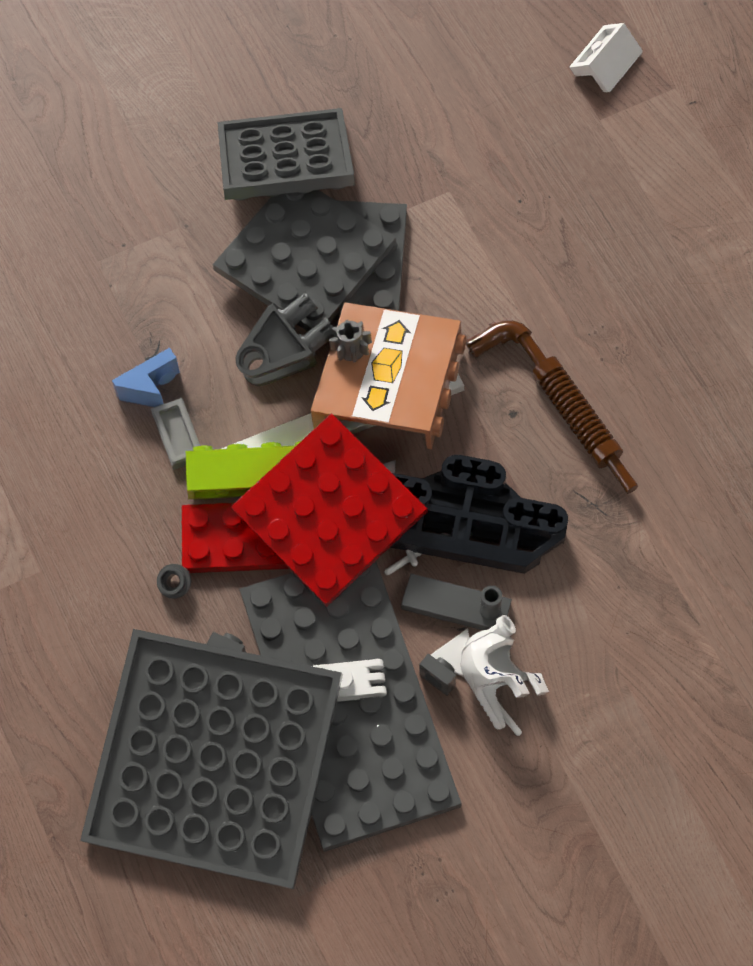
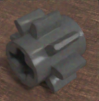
(350, 340)

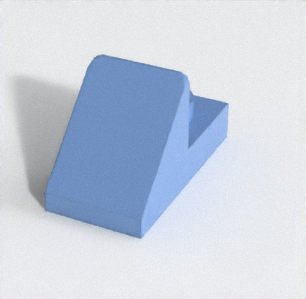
(140, 382)

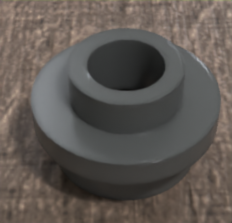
(164, 581)

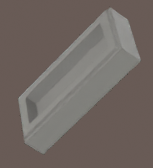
(175, 431)

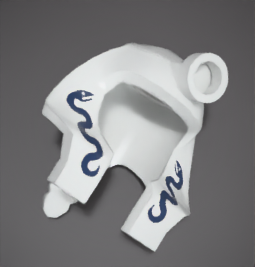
(488, 666)

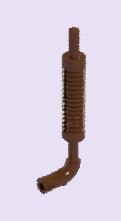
(563, 393)

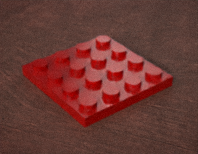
(329, 509)

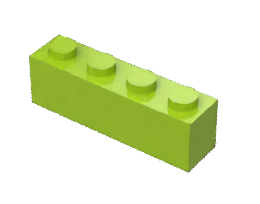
(229, 470)

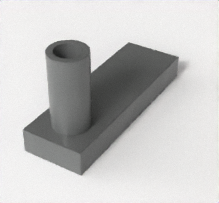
(455, 602)

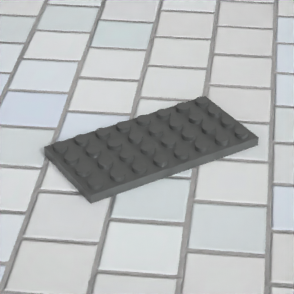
(381, 752)

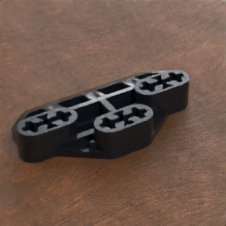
(485, 511)

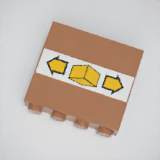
(401, 379)

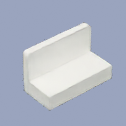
(608, 56)

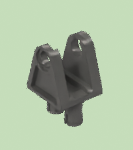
(279, 345)

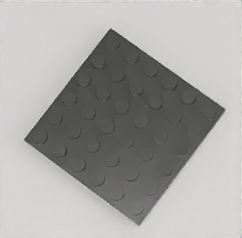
(212, 758)

